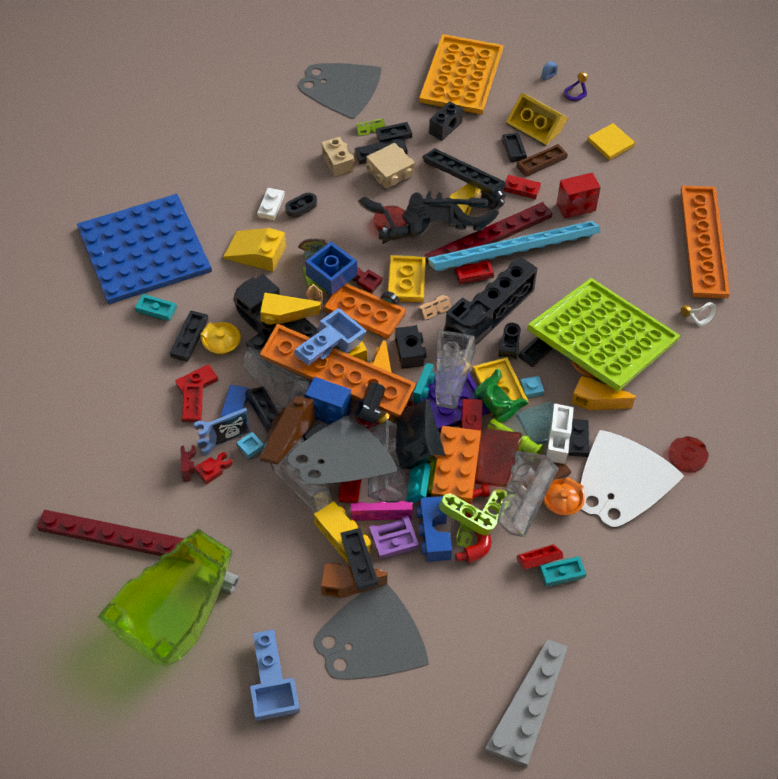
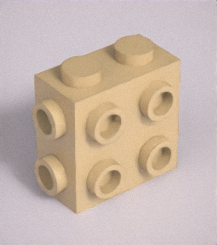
(390, 165)

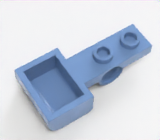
(333, 330)
(274, 695)

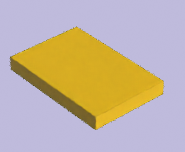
(407, 278)
(508, 381)

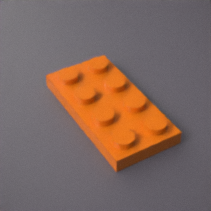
(367, 310)
(457, 468)

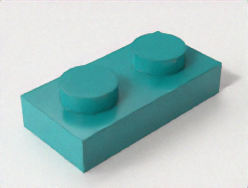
(156, 307)
(426, 378)
(418, 483)
(562, 571)

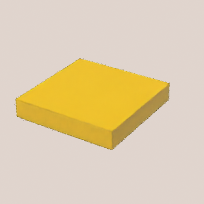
(611, 141)

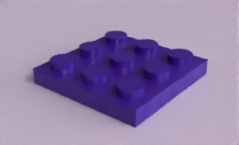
(447, 416)

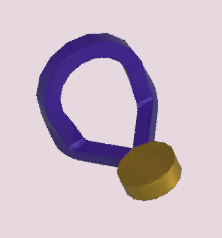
(582, 77)

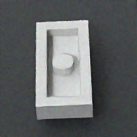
(271, 204)

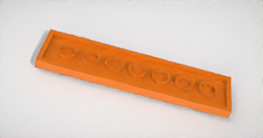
(704, 242)
(339, 369)

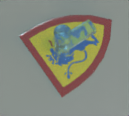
(312, 246)

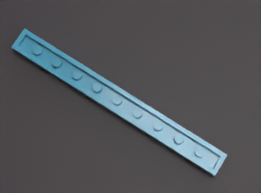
(507, 247)

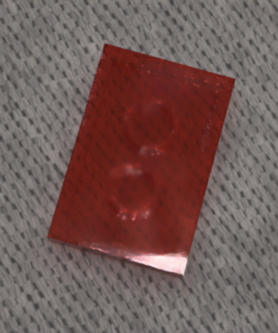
(496, 457)

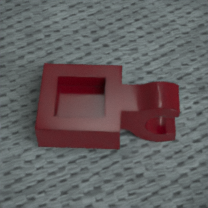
(368, 280)
(187, 465)

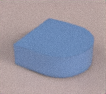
(549, 70)

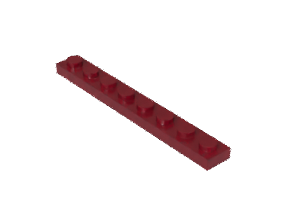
(497, 231)
(107, 533)

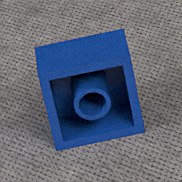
(331, 268)
(330, 400)

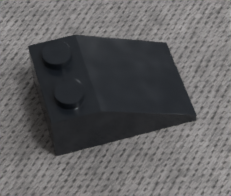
(417, 436)

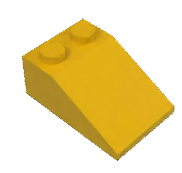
(257, 248)

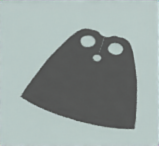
(346, 86)
(348, 454)
(381, 637)

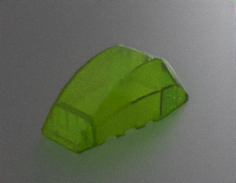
(171, 600)

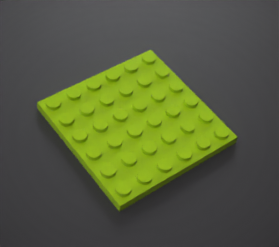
(603, 333)

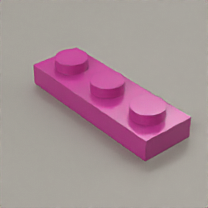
(381, 511)

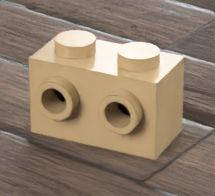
(337, 156)

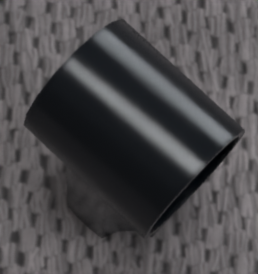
(368, 407)

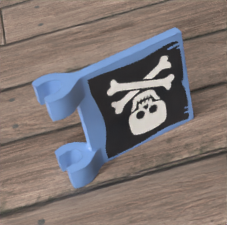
(222, 430)

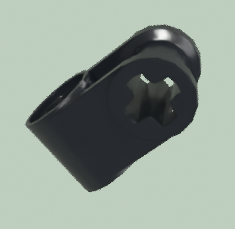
(510, 343)

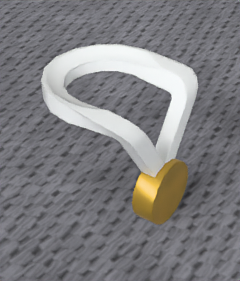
(687, 311)

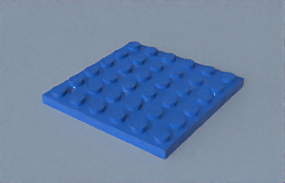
(143, 248)

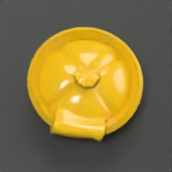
(220, 337)

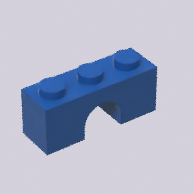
(436, 544)

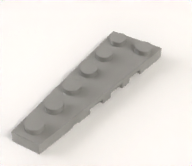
(522, 721)

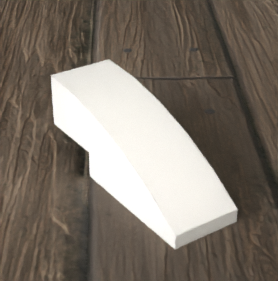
(559, 433)

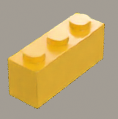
(333, 521)

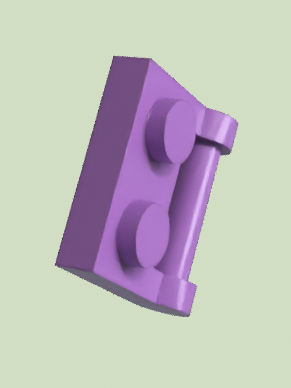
(396, 542)

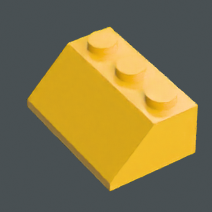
(536, 119)

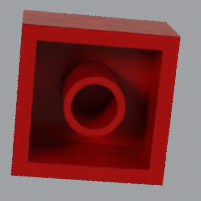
(578, 195)

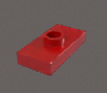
(474, 272)
(203, 375)
(192, 402)
(471, 414)
(539, 556)

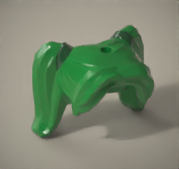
(496, 399)

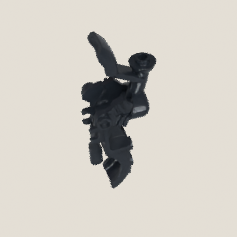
(425, 210)

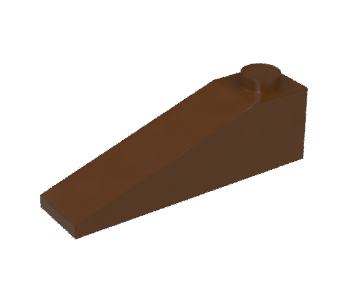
(288, 429)

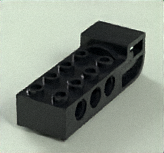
(249, 301)
(494, 302)

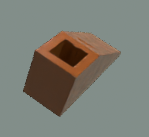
(339, 581)

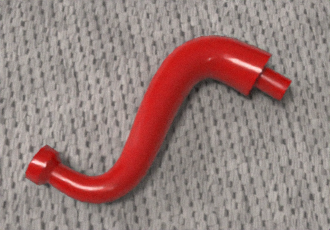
(483, 545)

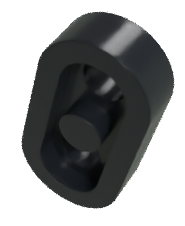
(301, 204)

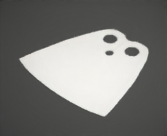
(627, 471)

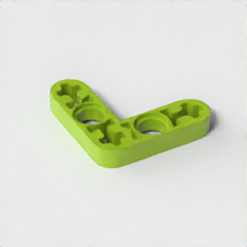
(483, 517)

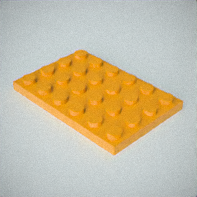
(461, 73)

